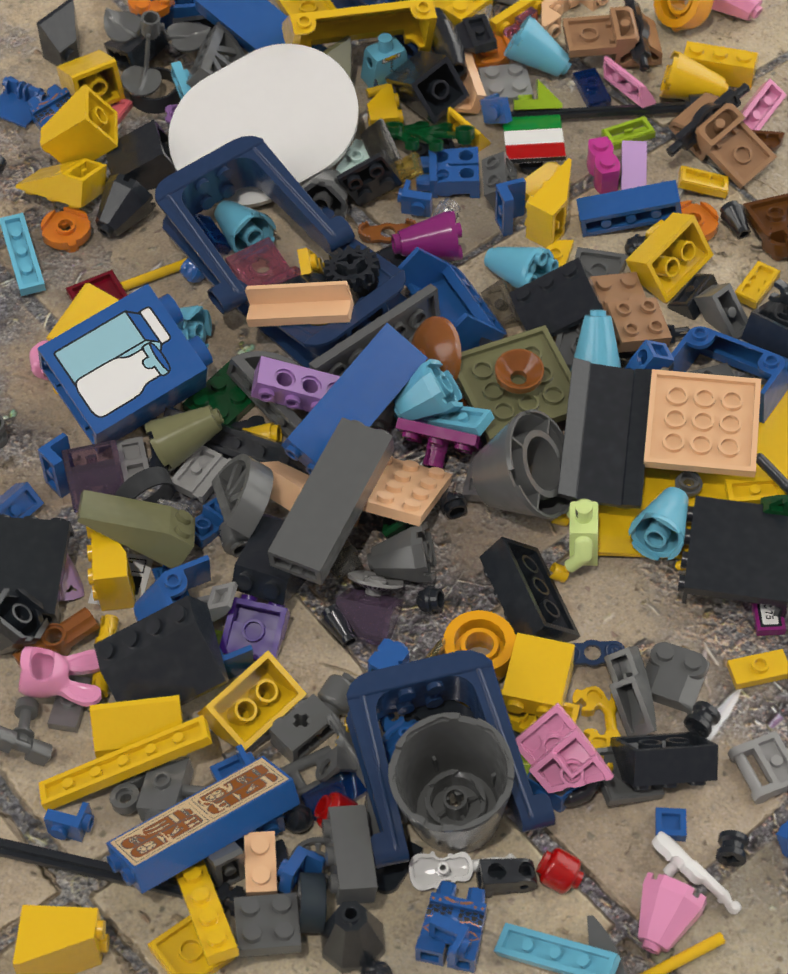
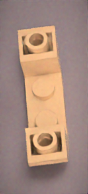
(553, 9)

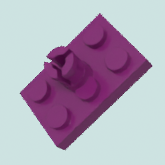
(438, 440)

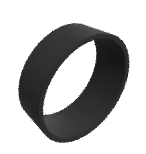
(157, 105)
(145, 480)

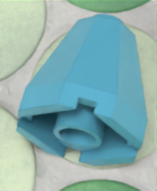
(428, 393)

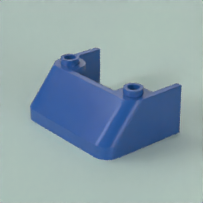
(457, 297)
(739, 355)
(173, 584)

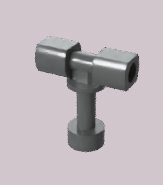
(22, 737)

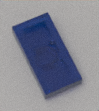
(591, 88)
(213, 233)
(343, 782)

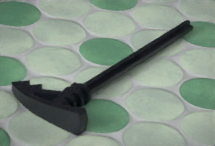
(103, 871)

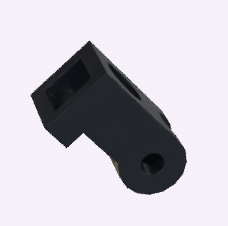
(506, 876)

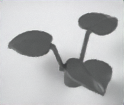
(124, 26)

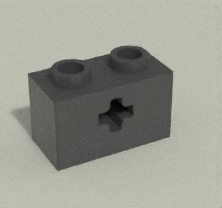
(301, 729)

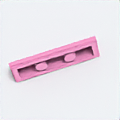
(627, 83)
(762, 105)

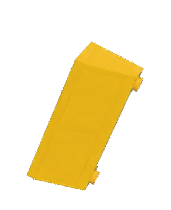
(410, 18)

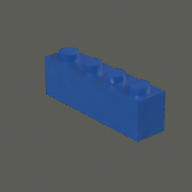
(628, 208)

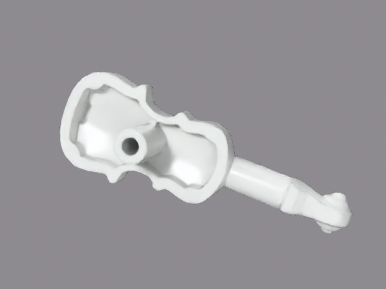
(428, 870)
(692, 870)

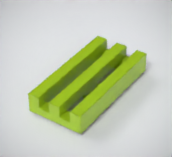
(640, 134)

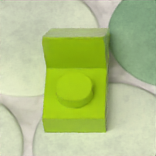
(544, 99)

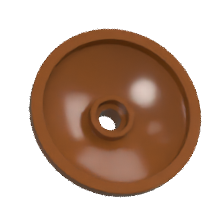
(439, 341)

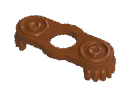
(372, 234)

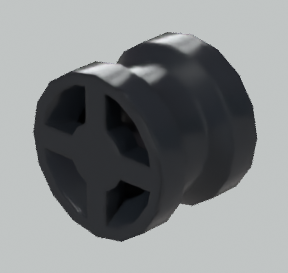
(702, 718)
(732, 848)

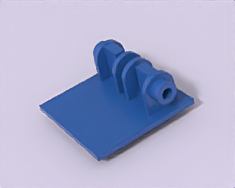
(14, 101)

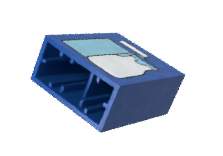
(125, 365)

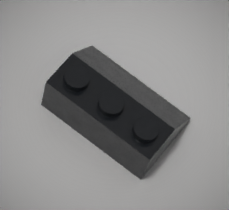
(557, 298)
(665, 759)

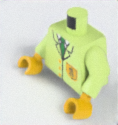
(582, 538)

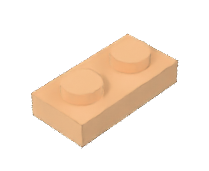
(260, 863)

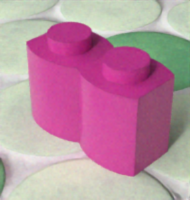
(603, 165)

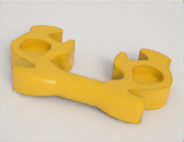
(594, 699)

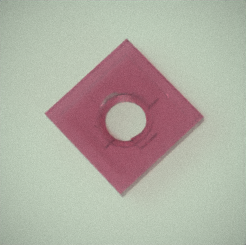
(242, 262)

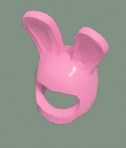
(48, 673)

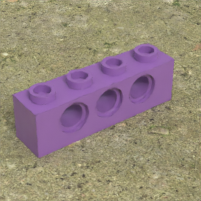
(296, 380)

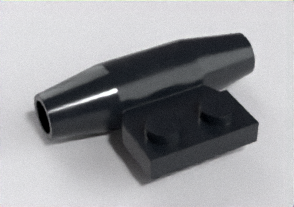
(470, 35)

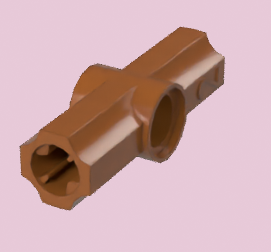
(69, 632)

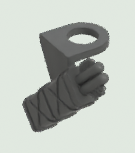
(342, 756)

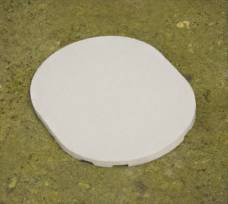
(279, 93)

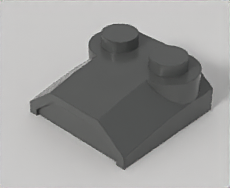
(676, 675)

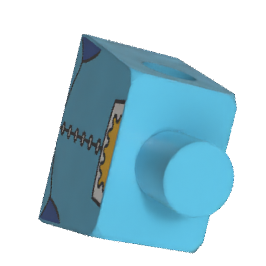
(382, 59)

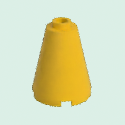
(690, 77)

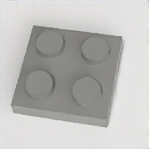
(506, 80)

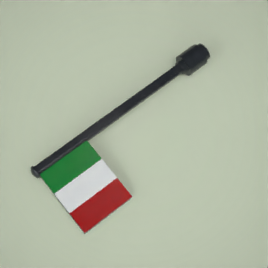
(539, 134)

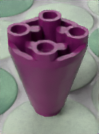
(435, 235)

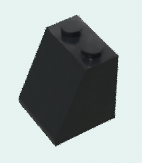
(428, 85)
(142, 156)
(253, 567)

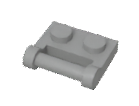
(773, 761)

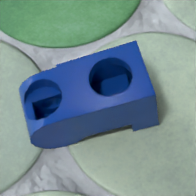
(651, 356)

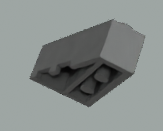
(349, 854)

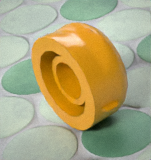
(678, 17)
(482, 630)

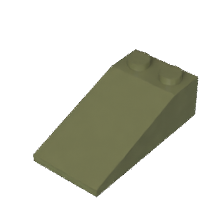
(141, 525)

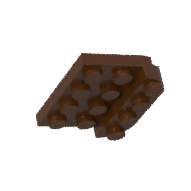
(770, 221)

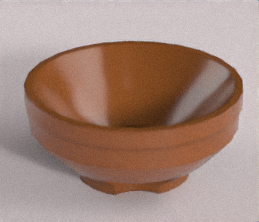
(519, 363)

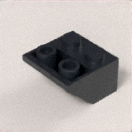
(371, 178)

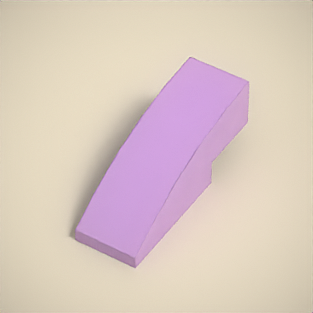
(633, 164)

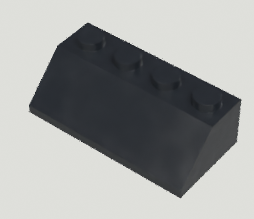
(527, 592)

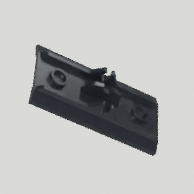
(605, 435)

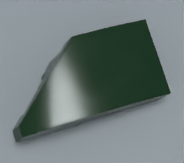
(775, 504)

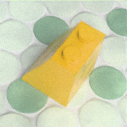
(95, 70)
(81, 128)
(537, 674)
(59, 940)

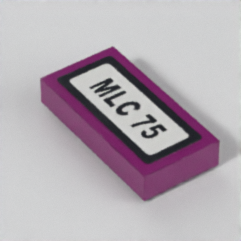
(765, 622)

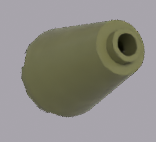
(183, 434)

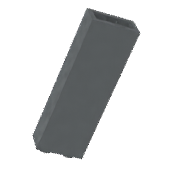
(331, 501)

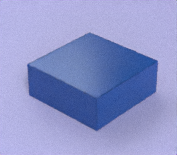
(672, 822)

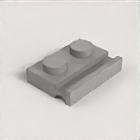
(197, 473)

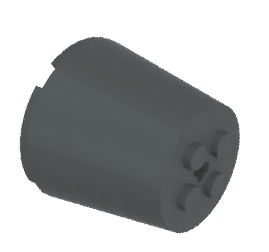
(447, 763)

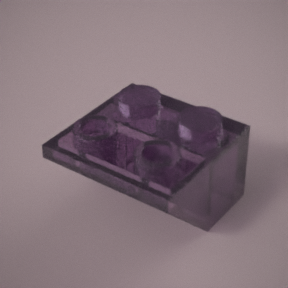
(93, 469)

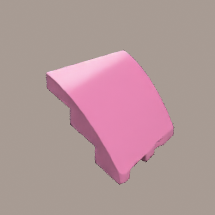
(561, 753)

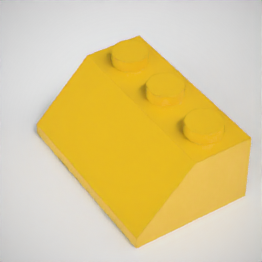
(733, 64)
(670, 256)
(86, 304)
(252, 702)
(128, 722)

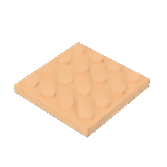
(703, 423)
(407, 491)

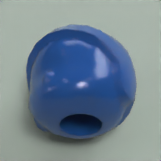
(191, 272)

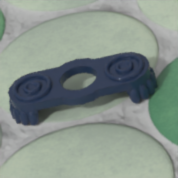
(605, 648)

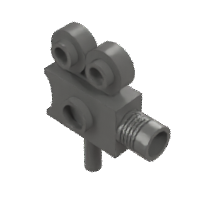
(160, 789)

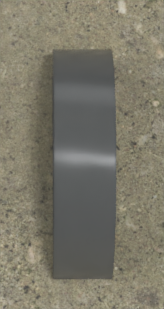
(216, 50)
(242, 370)
(243, 507)

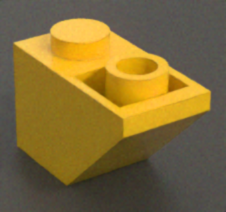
(384, 106)

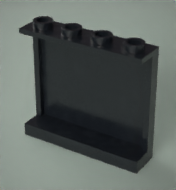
(736, 553)
(35, 558)

